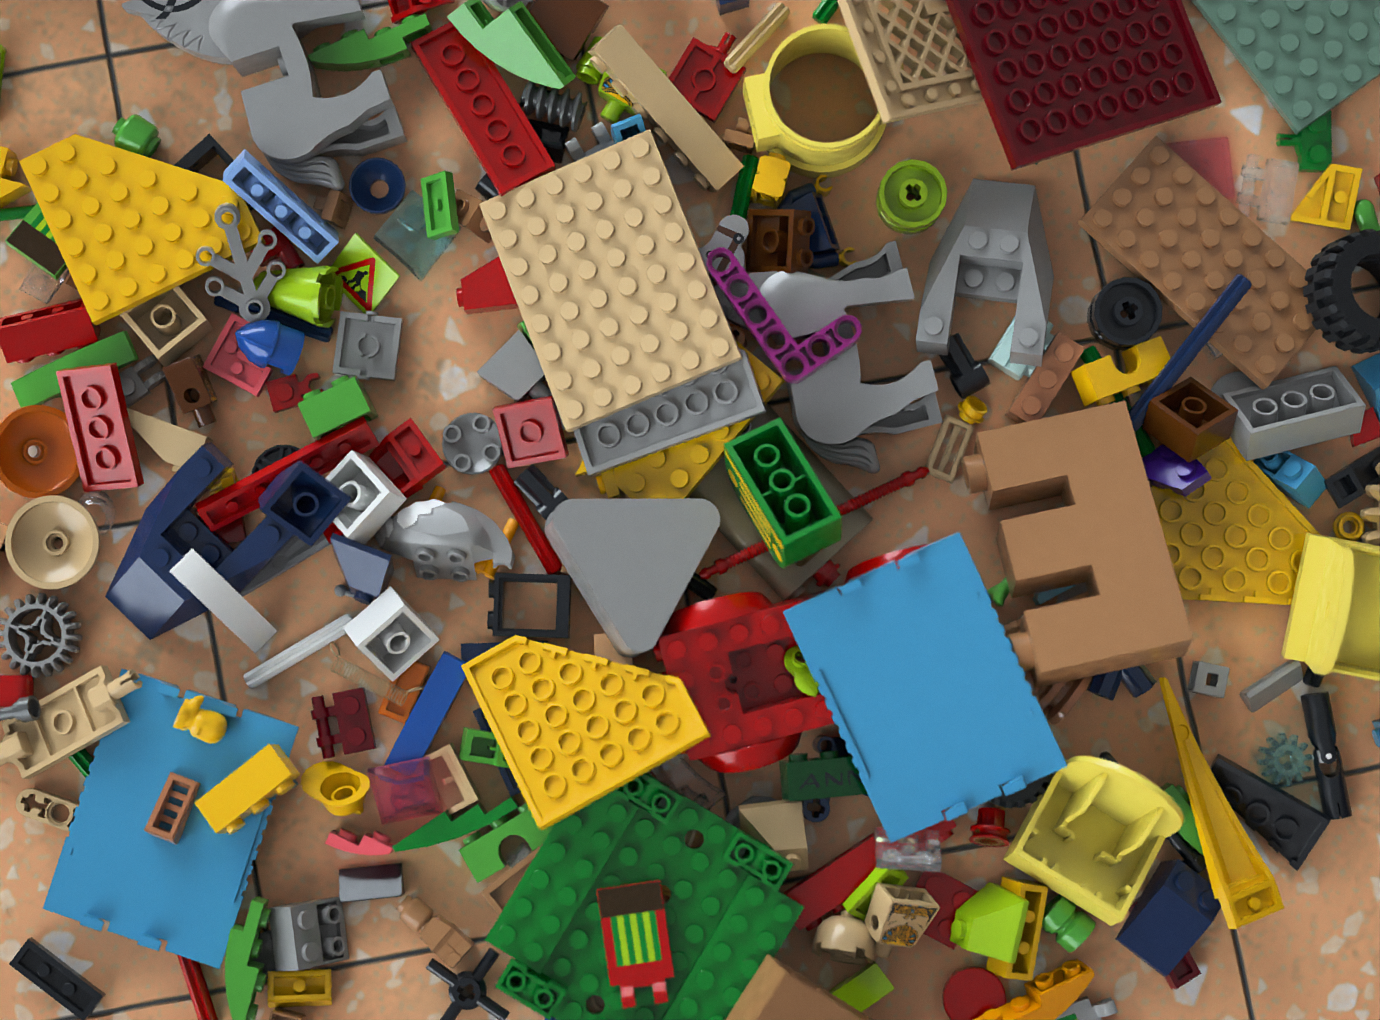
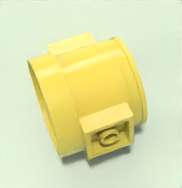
(771, 134)

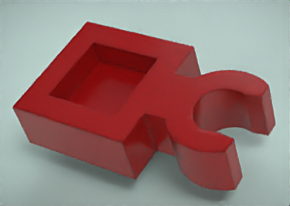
(288, 391)

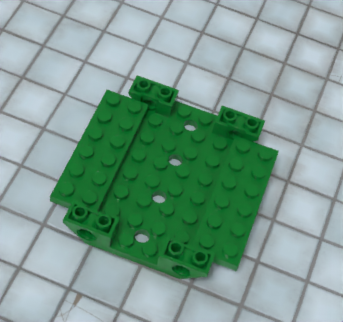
(719, 914)

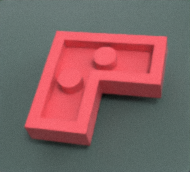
(231, 363)

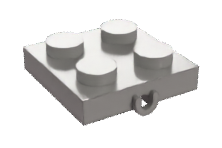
(367, 346)

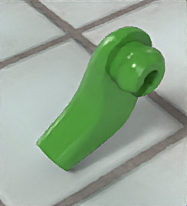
(1365, 215)

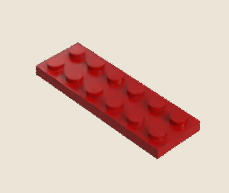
(483, 109)

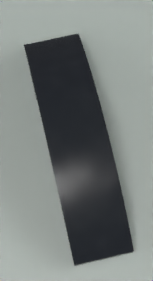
(1352, 479)

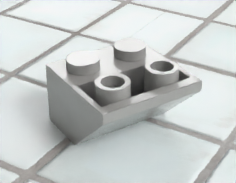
(308, 934)

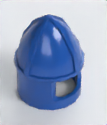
(271, 344)

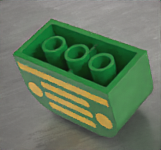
(781, 493)

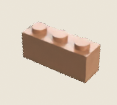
(1045, 381)

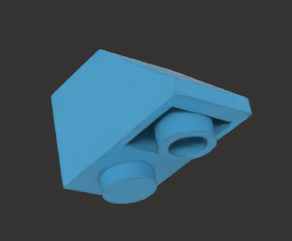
(1293, 476)

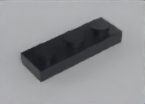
(57, 979)

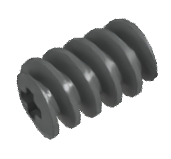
(553, 105)

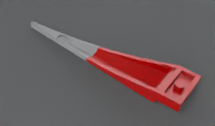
(408, 463)

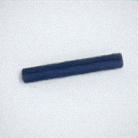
(319, 333)

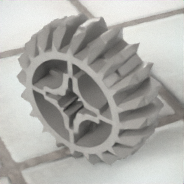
(32, 644)

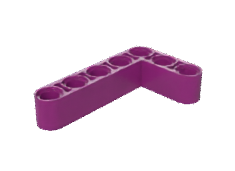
(773, 325)

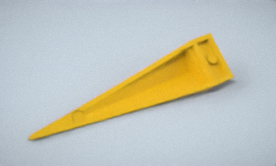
(1233, 863)

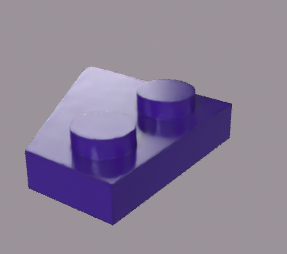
(1172, 472)

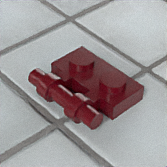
(353, 722)

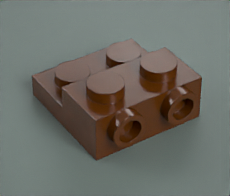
(779, 240)

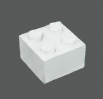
(371, 494)
(391, 634)

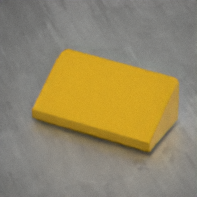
(299, 988)

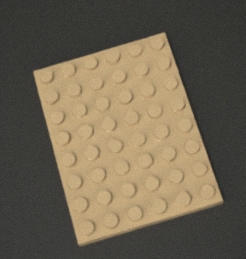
(610, 281)

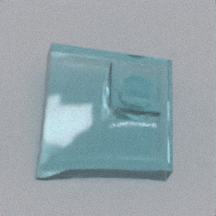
(407, 239)

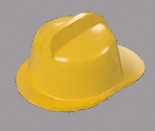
(337, 787)

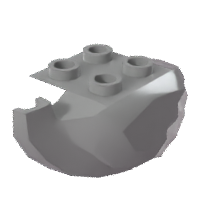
(445, 539)

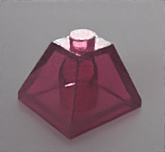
(405, 790)

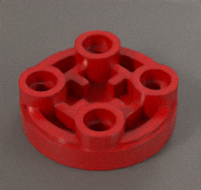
(971, 993)

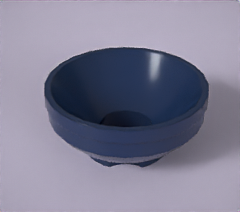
(366, 175)

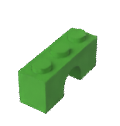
(483, 852)

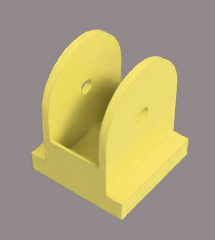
(1336, 608)

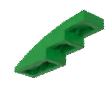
(446, 828)

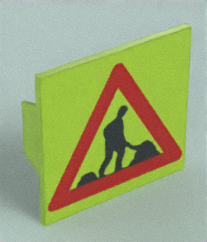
(364, 274)

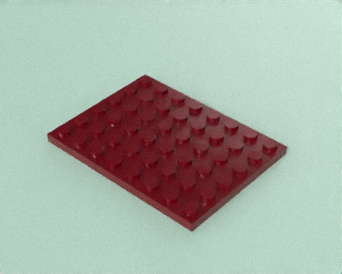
(1081, 70)

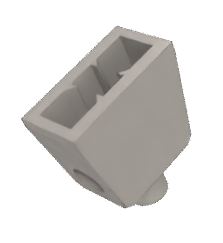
(516, 370)

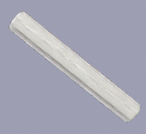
(297, 652)

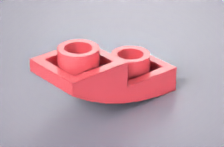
(370, 844)

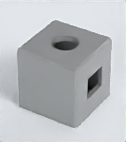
(1199, 675)

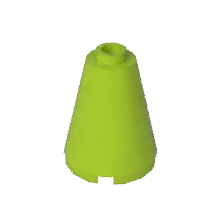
(307, 293)

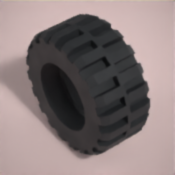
(1331, 292)

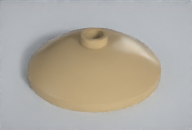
(32, 538)

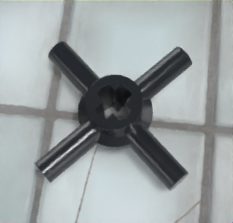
(464, 978)

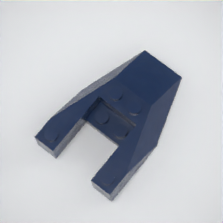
(167, 532)

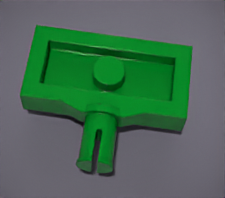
(1311, 145)

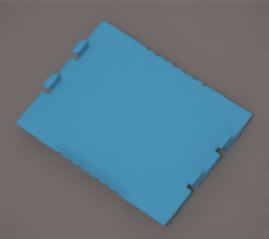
(925, 687)
(143, 882)

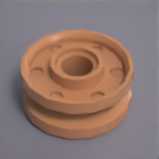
(1061, 697)

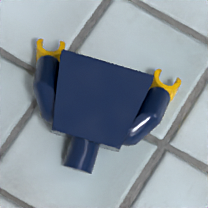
(823, 240)

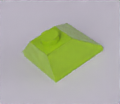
(991, 923)

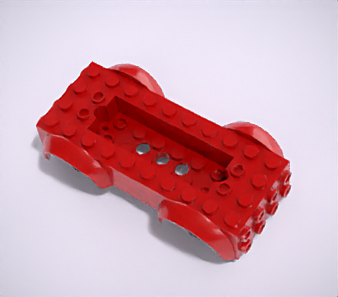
(735, 672)

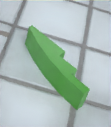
(43, 383)

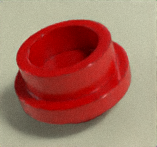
(827, 573)

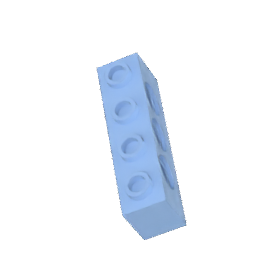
(280, 206)

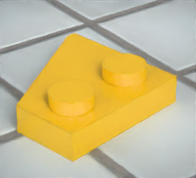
(1331, 198)

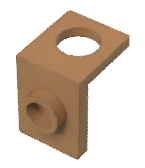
(470, 214)

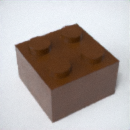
(1190, 419)

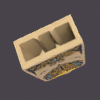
(898, 916)

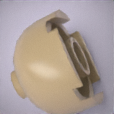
(845, 940)

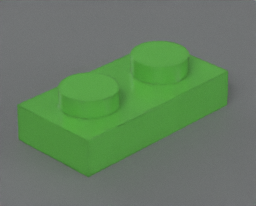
(439, 205)

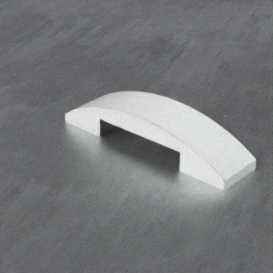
(223, 600)

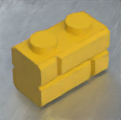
(770, 180)

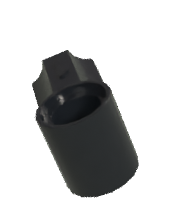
(965, 372)
(540, 491)

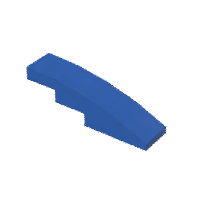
(429, 710)

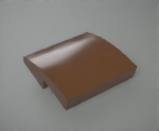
(569, 22)

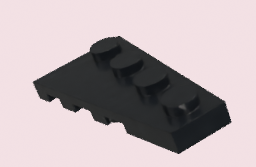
(1276, 815)

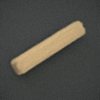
(756, 37)

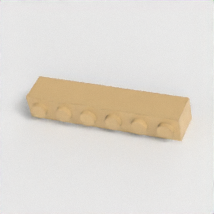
(665, 108)

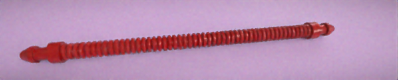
(905, 480)

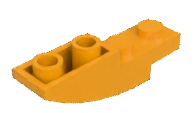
(1046, 994)

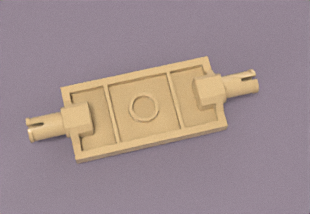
(68, 721)

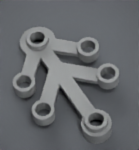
(243, 269)

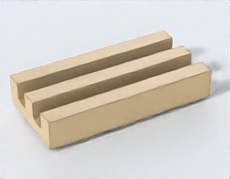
(958, 424)

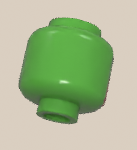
(136, 135)

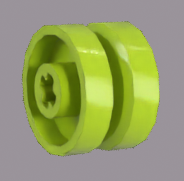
(917, 179)

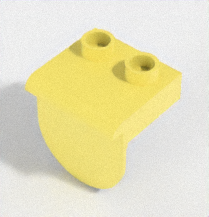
(1095, 835)

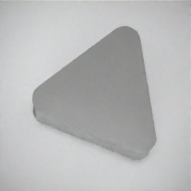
(632, 559)

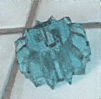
(1291, 768)

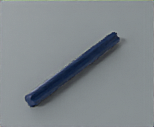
(1191, 346)

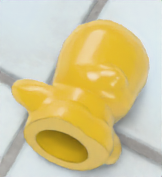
(202, 723)

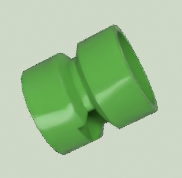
(1070, 926)

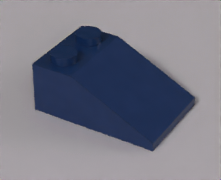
(1169, 916)

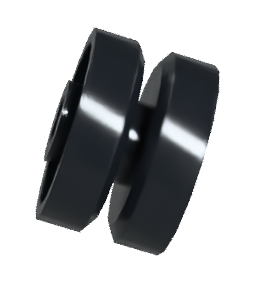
(1139, 303)

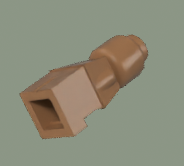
(436, 932)

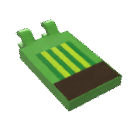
(36, 243)

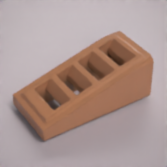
(178, 824)

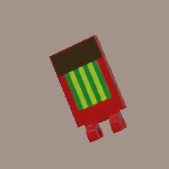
(636, 939)

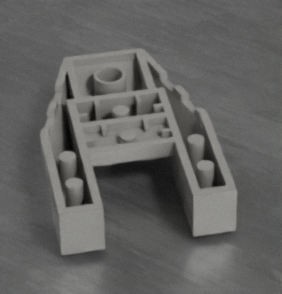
(993, 254)

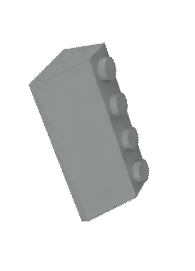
(1295, 413)

